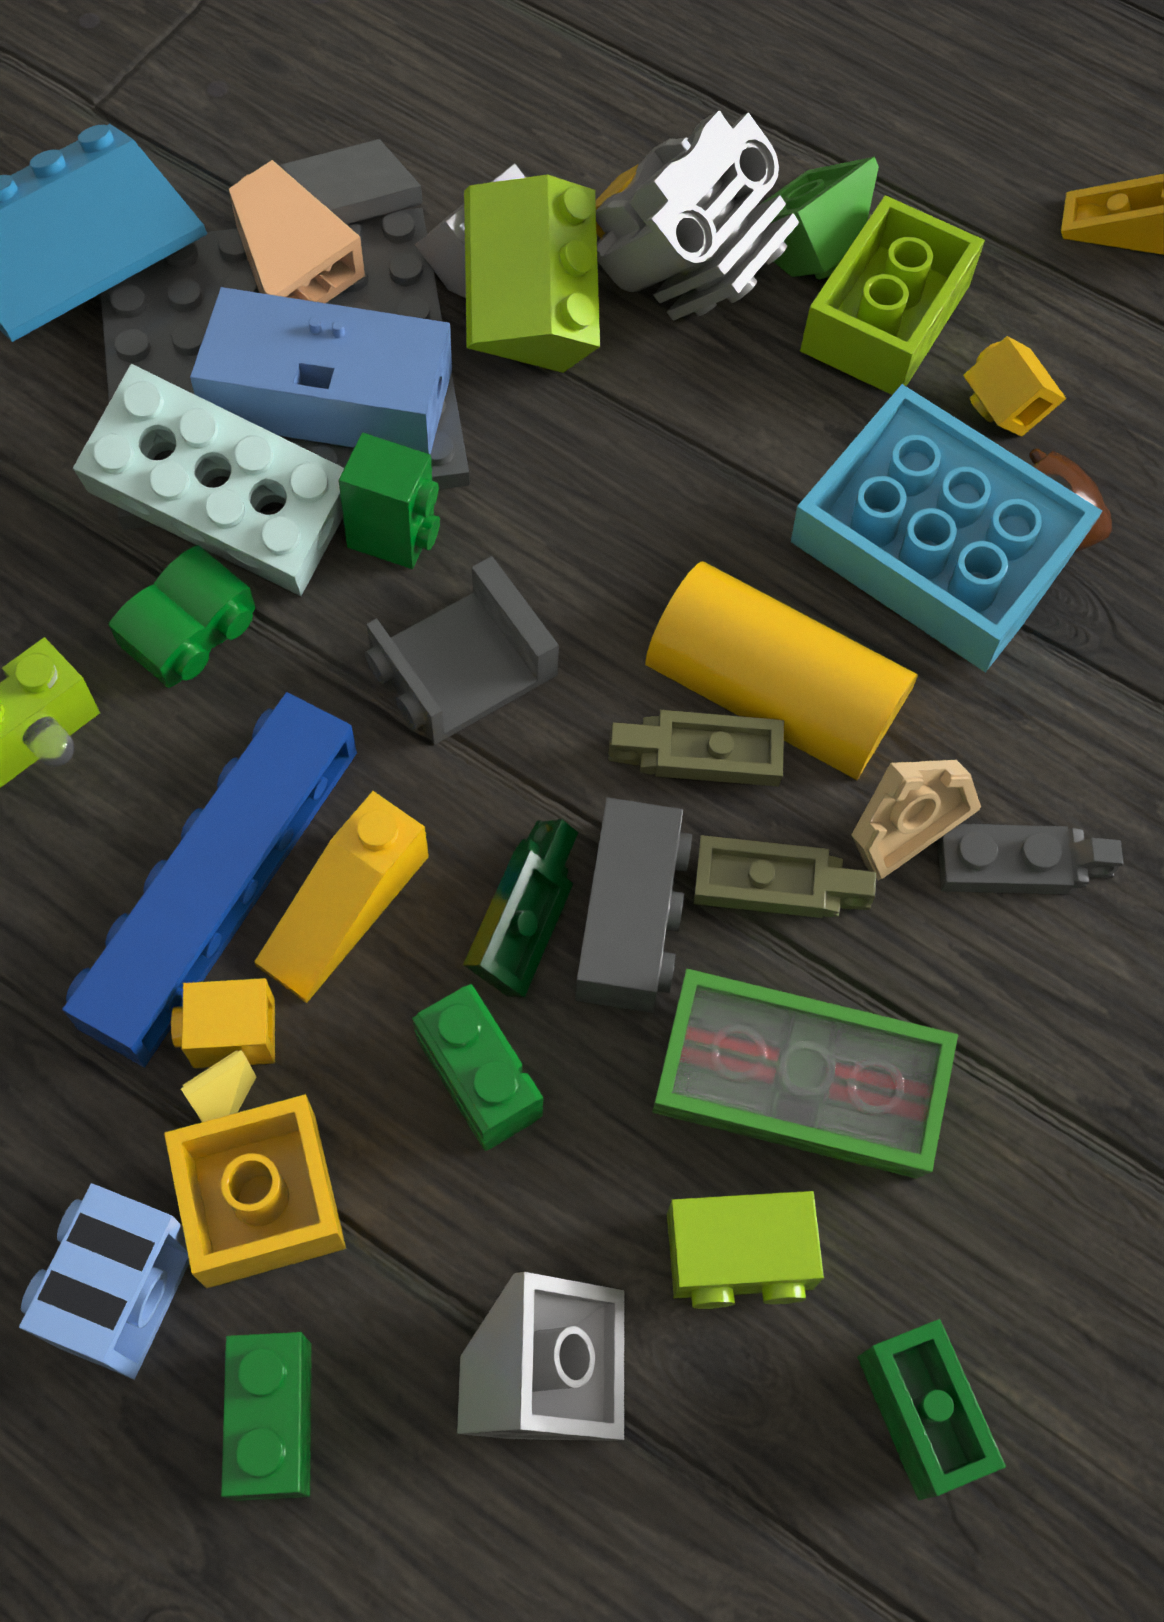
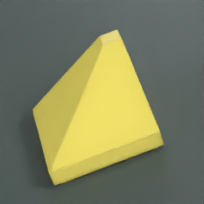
(221, 1087)

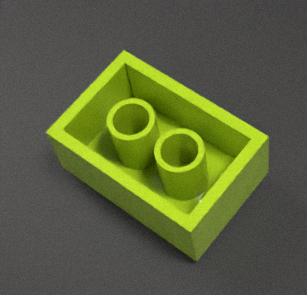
(891, 295)

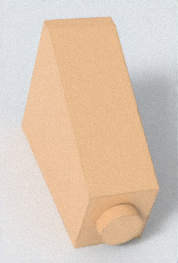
(293, 238)

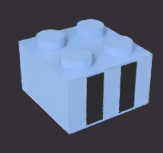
(107, 1281)

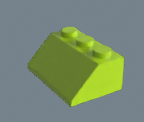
(532, 271)

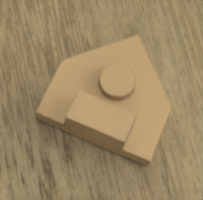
(913, 810)

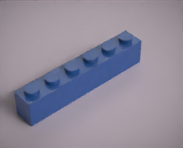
(211, 878)

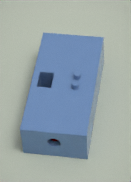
(324, 369)

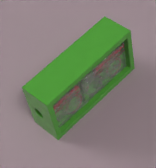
(806, 1074)

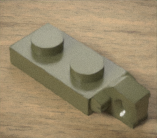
(702, 747)
(778, 879)

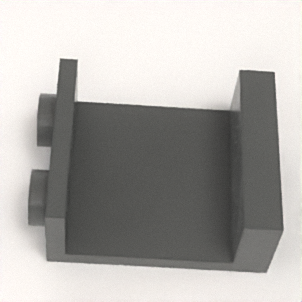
(465, 656)

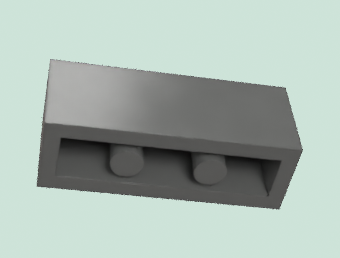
(633, 906)

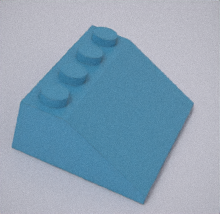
(83, 225)

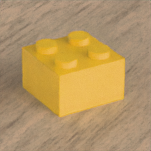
(253, 1191)

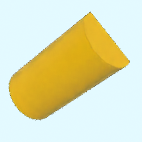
(779, 666)

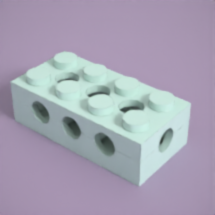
(208, 443)

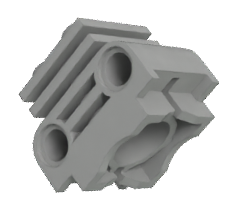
(697, 218)

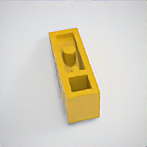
(1118, 215)
(344, 895)

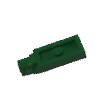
(524, 910)

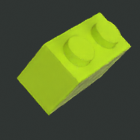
(744, 1248)

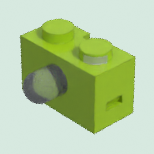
(40, 709)

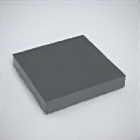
(358, 181)

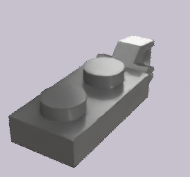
(1023, 859)

